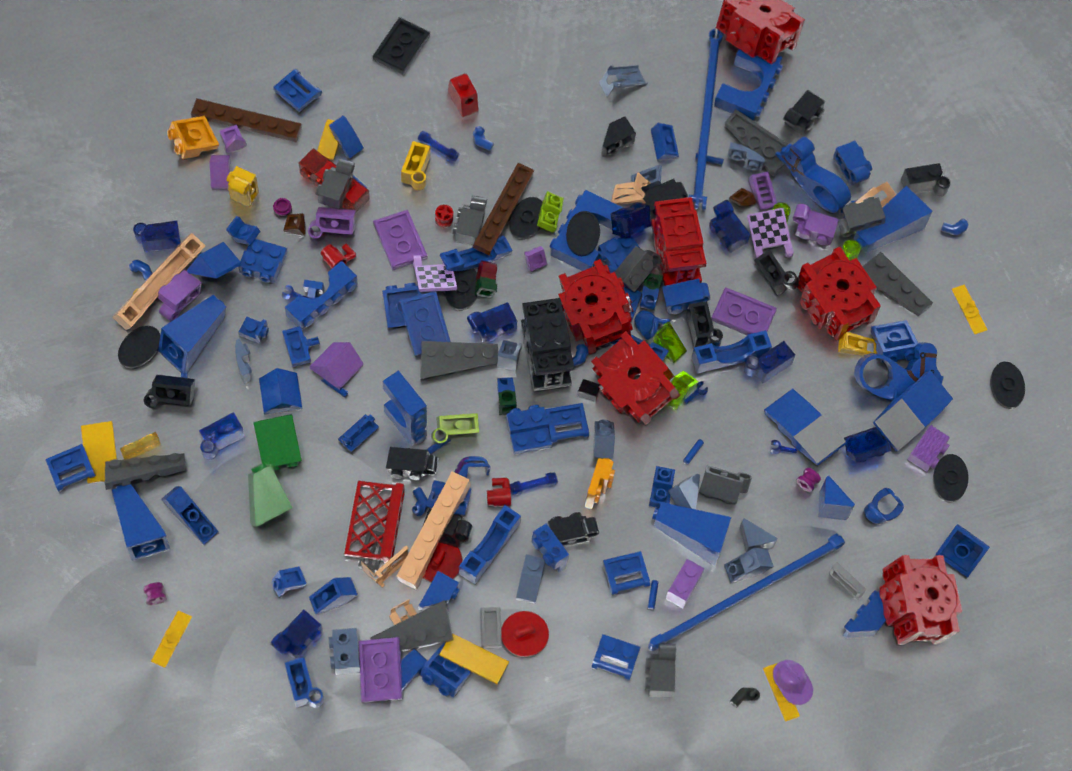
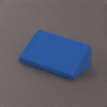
(664, 141)

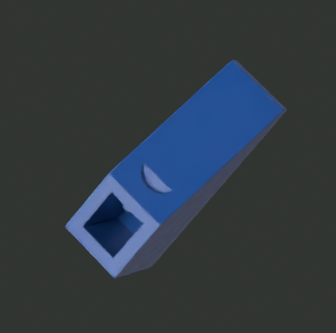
(189, 514)

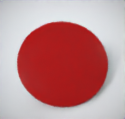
(445, 560)
(524, 633)

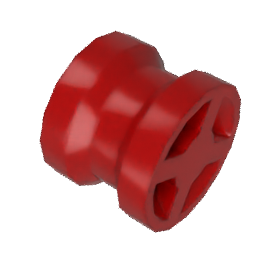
(441, 212)

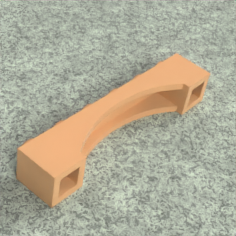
(148, 291)
(432, 530)

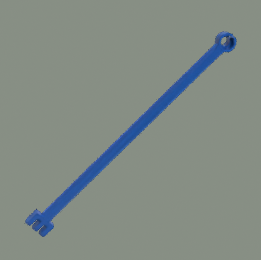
(706, 120)
(835, 543)

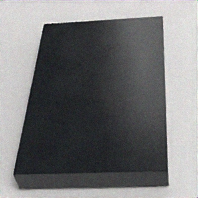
(401, 45)

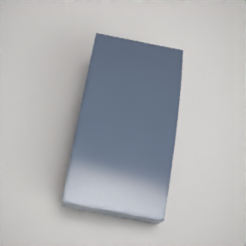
(752, 159)
(242, 352)

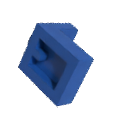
(242, 232)
(254, 329)
(288, 580)

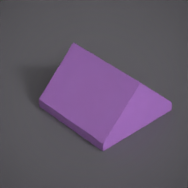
(337, 363)

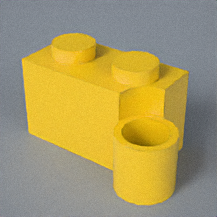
(415, 165)
(242, 186)

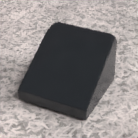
(588, 390)

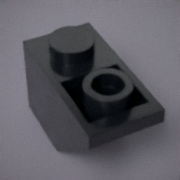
(618, 135)

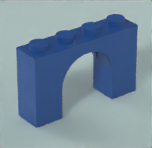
(749, 102)
(601, 210)
(405, 408)

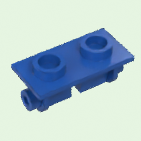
(358, 432)

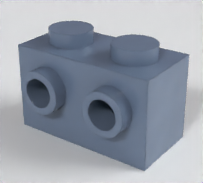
(345, 651)

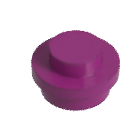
(282, 207)

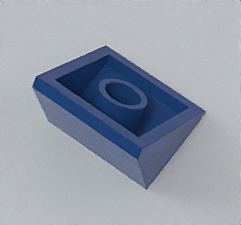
(214, 262)
(280, 391)
(834, 502)
(963, 550)

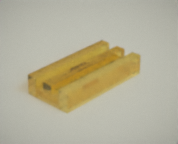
(140, 446)

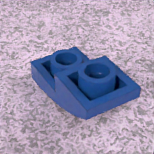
(346, 136)
(661, 484)
(411, 667)

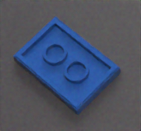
(424, 320)

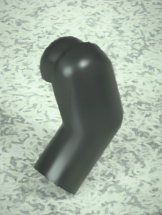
(745, 694)

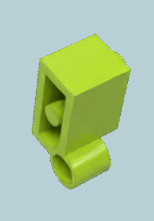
(456, 425)

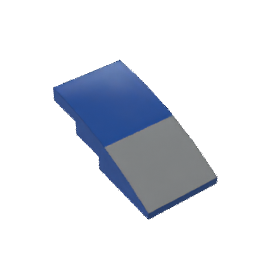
(912, 410)
(805, 427)

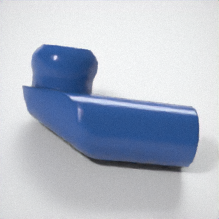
(479, 138)
(957, 228)
(138, 265)
(581, 354)
(420, 506)

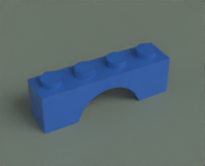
(304, 310)
(714, 357)
(482, 556)

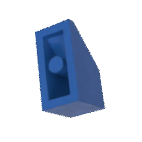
(440, 589)
(333, 595)

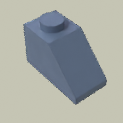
(530, 578)

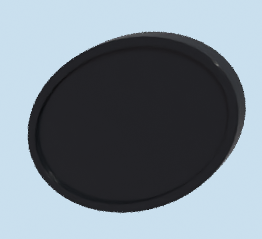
(525, 218)
(583, 233)
(465, 294)
(139, 347)
(1007, 385)
(950, 478)

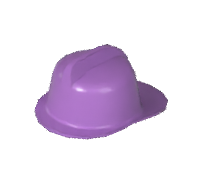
(793, 682)

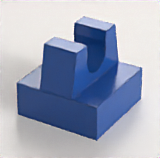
(313, 288)

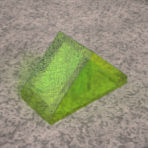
(668, 339)
(684, 384)

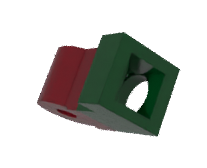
(486, 279)

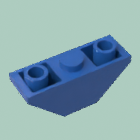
(869, 619)

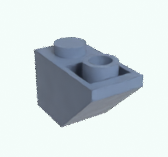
(604, 439)
(749, 565)

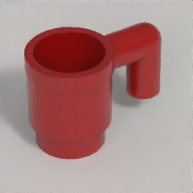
(333, 256)
(499, 496)

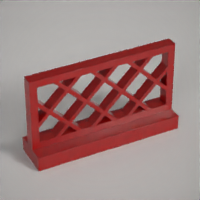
(392, 521)

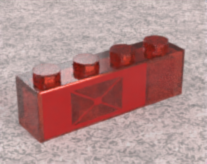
(314, 166)

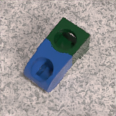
(650, 291)
(506, 395)

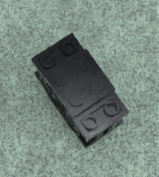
(547, 344)

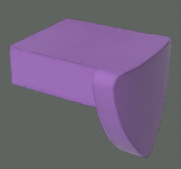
(232, 139)

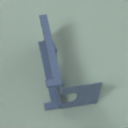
(632, 79)

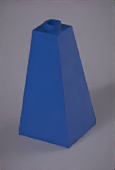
(903, 217)
(190, 333)
(139, 527)
(693, 529)

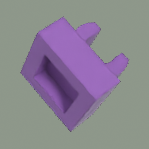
(535, 258)

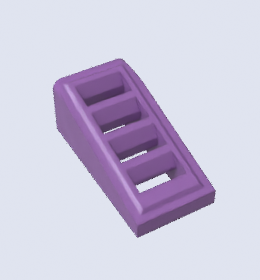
(753, 179)

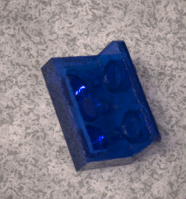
(866, 445)

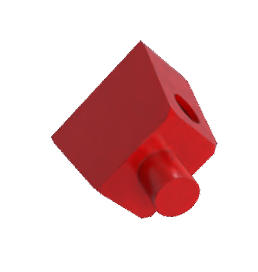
(460, 90)

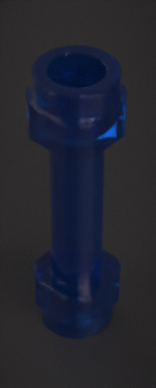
(425, 138)
(549, 479)

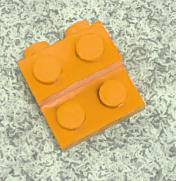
(192, 136)
(601, 480)

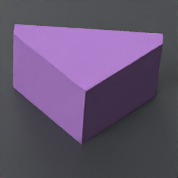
(219, 171)

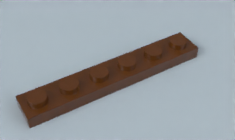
(247, 120)
(503, 209)

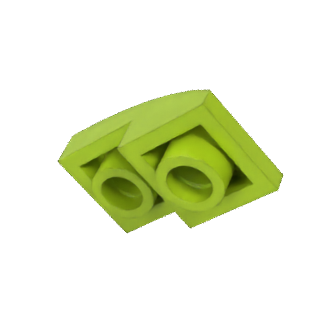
(550, 211)

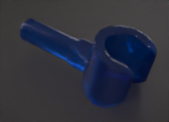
(292, 293)
(697, 392)
(781, 448)

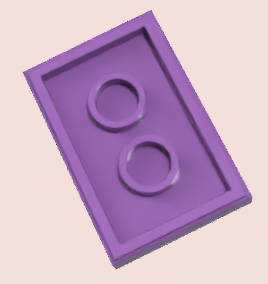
(399, 239)
(743, 313)
(380, 670)

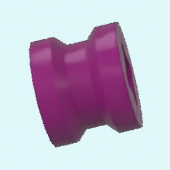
(808, 479)
(154, 593)

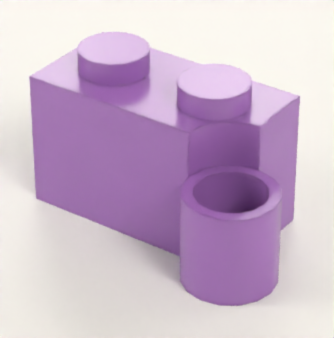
(333, 221)
(814, 225)
(178, 294)

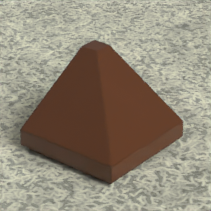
(743, 197)
(295, 224)

